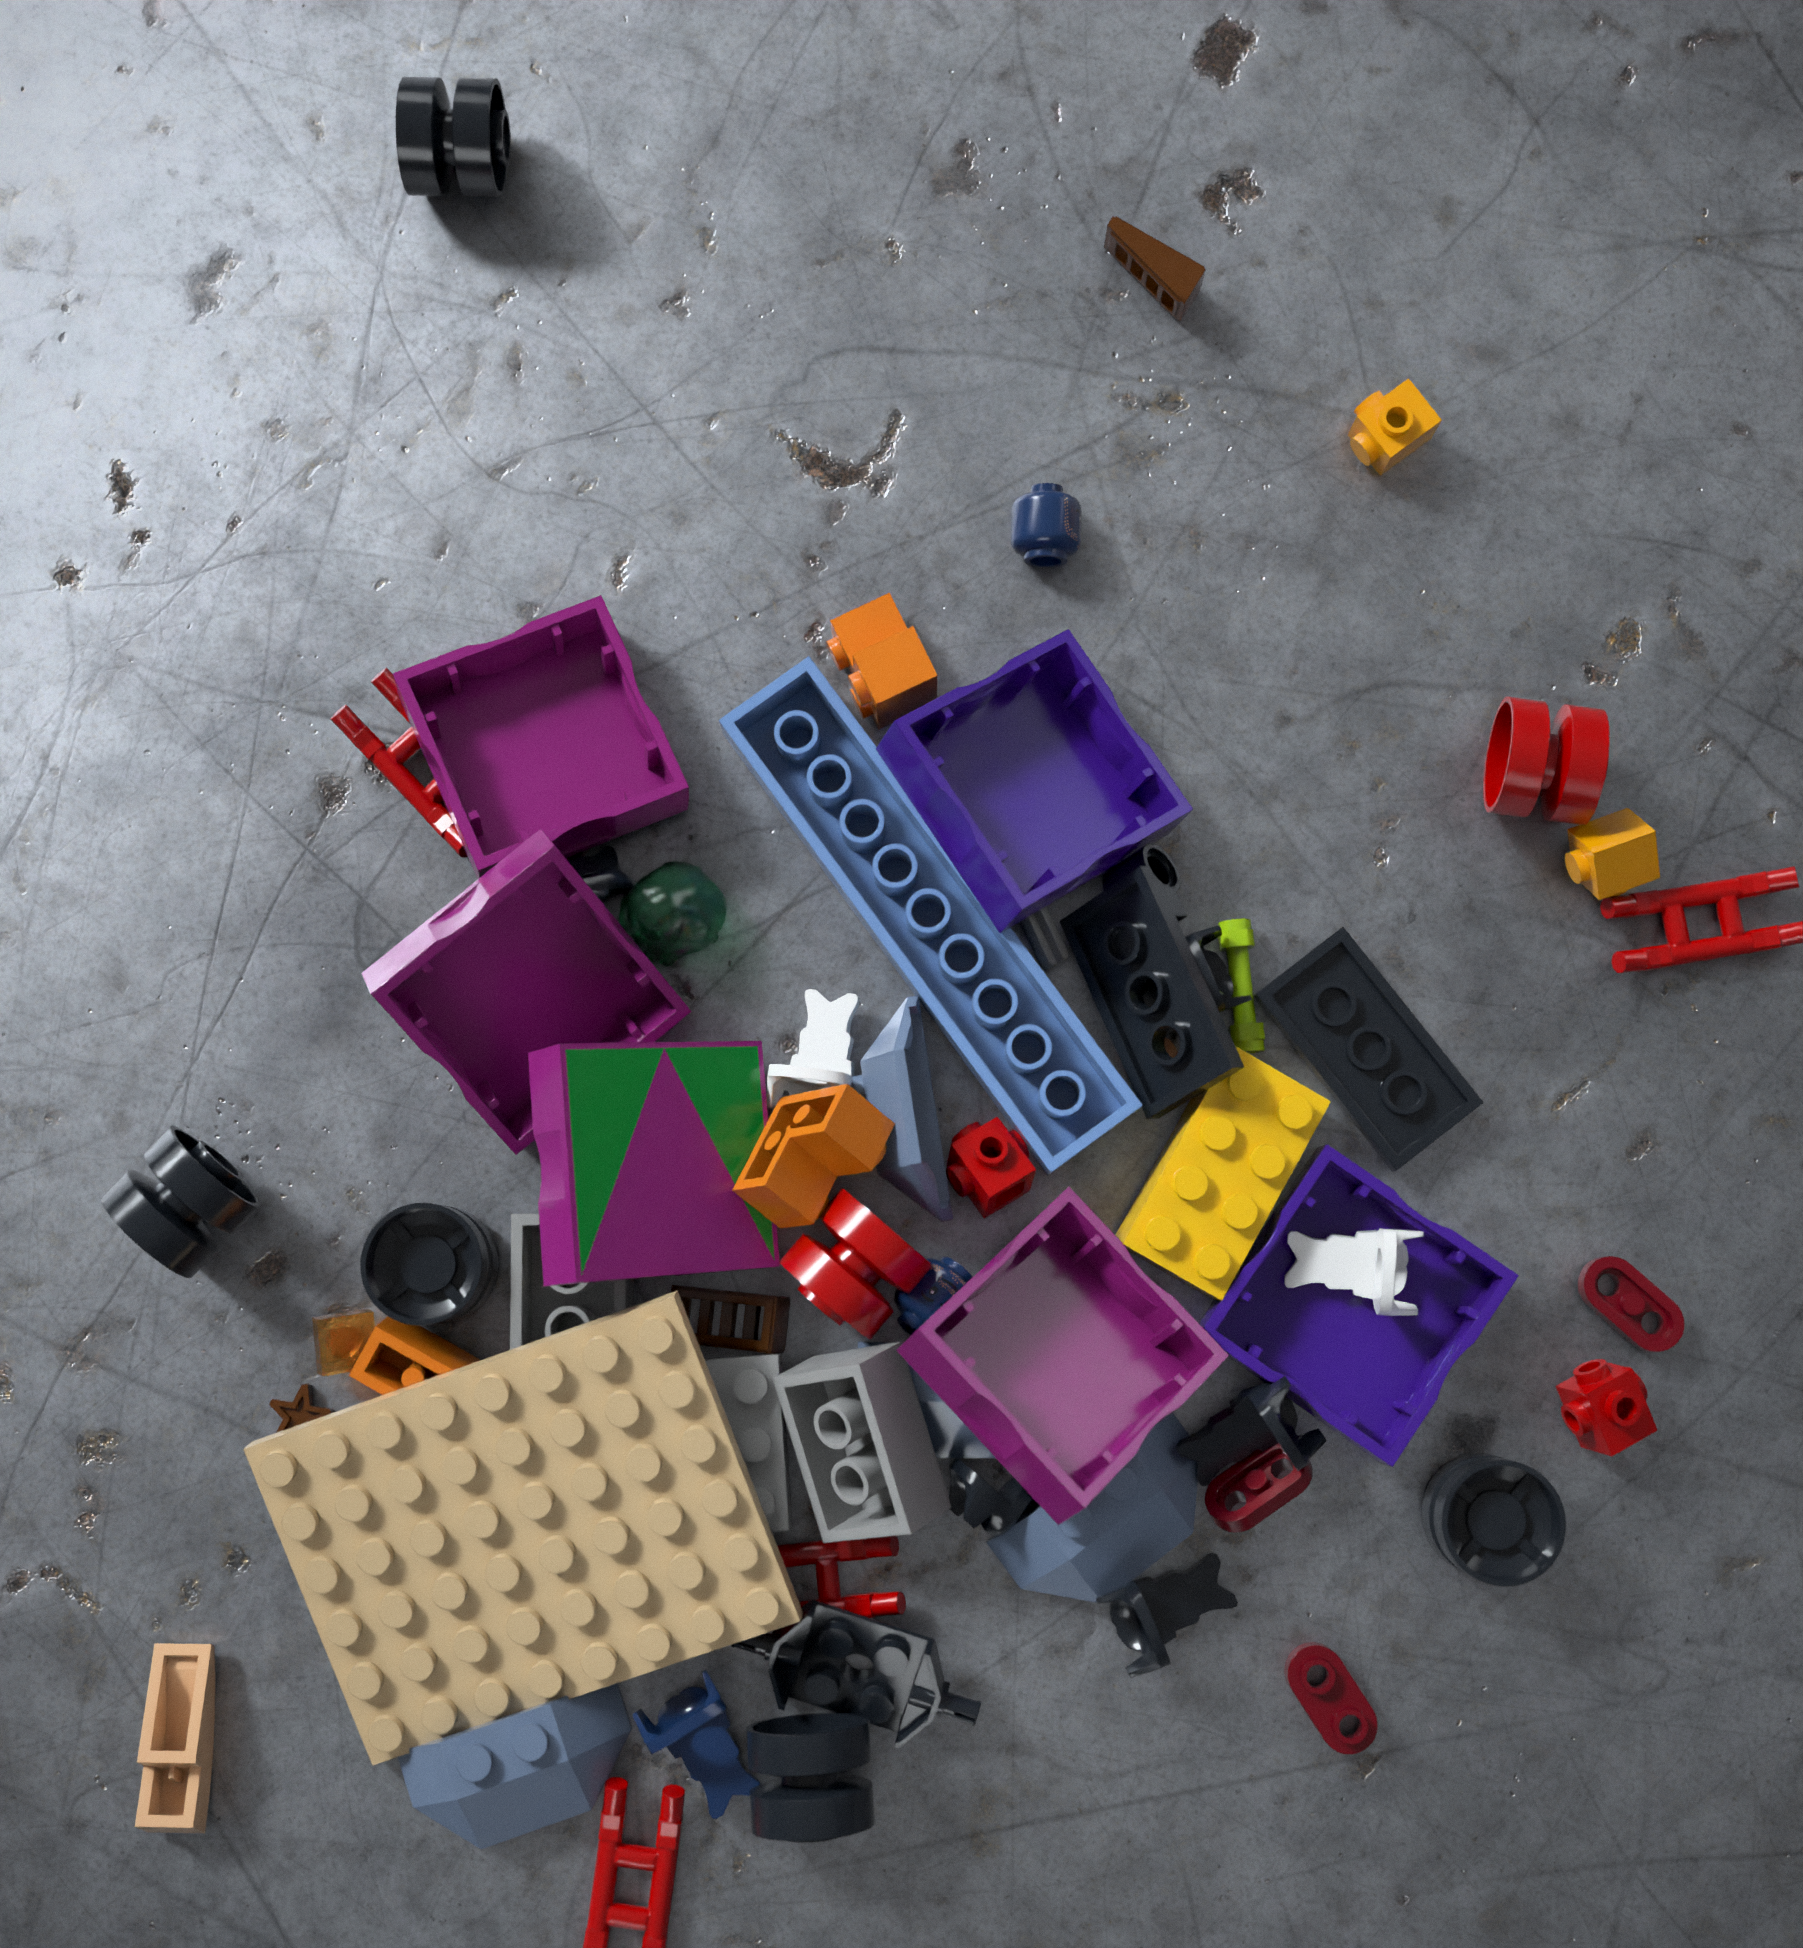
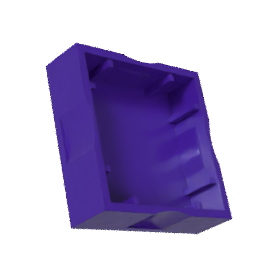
(1032, 779)
(1345, 1363)

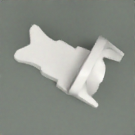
(823, 1049)
(1368, 1264)

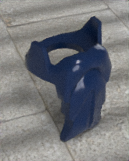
(697, 1731)

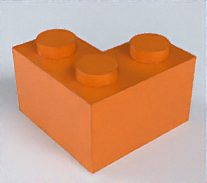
(885, 661)
(805, 1149)
(405, 1355)

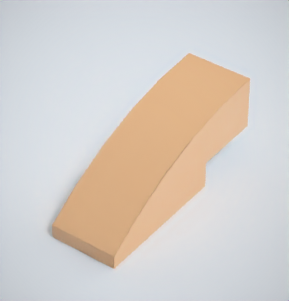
(177, 1740)

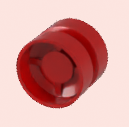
(1558, 761)
(844, 1277)

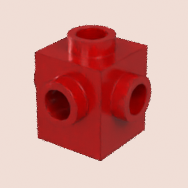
(989, 1165)
(1606, 1407)

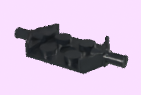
(897, 1693)

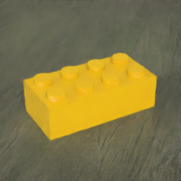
(1221, 1176)

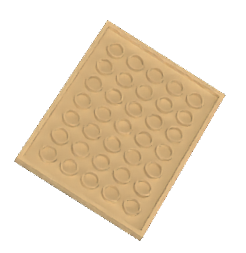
(525, 1528)

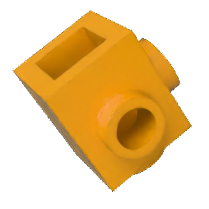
(1392, 426)
(1612, 854)

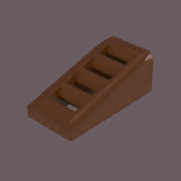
(1159, 268)
(774, 1318)

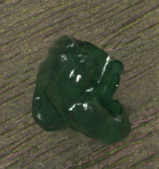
(673, 912)

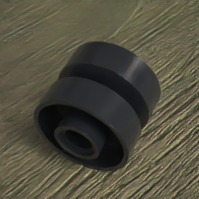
(468, 136)
(169, 1215)
(429, 1264)
(1494, 1519)
(811, 1796)

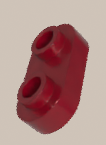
(1629, 1302)
(1257, 1484)
(1331, 1699)

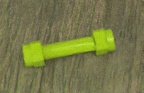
(1236, 941)

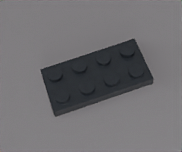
(1368, 1049)

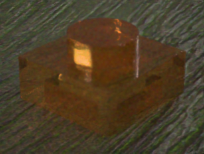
(341, 1339)

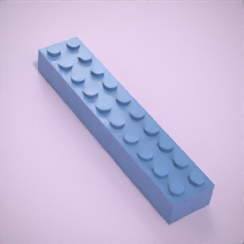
(925, 919)

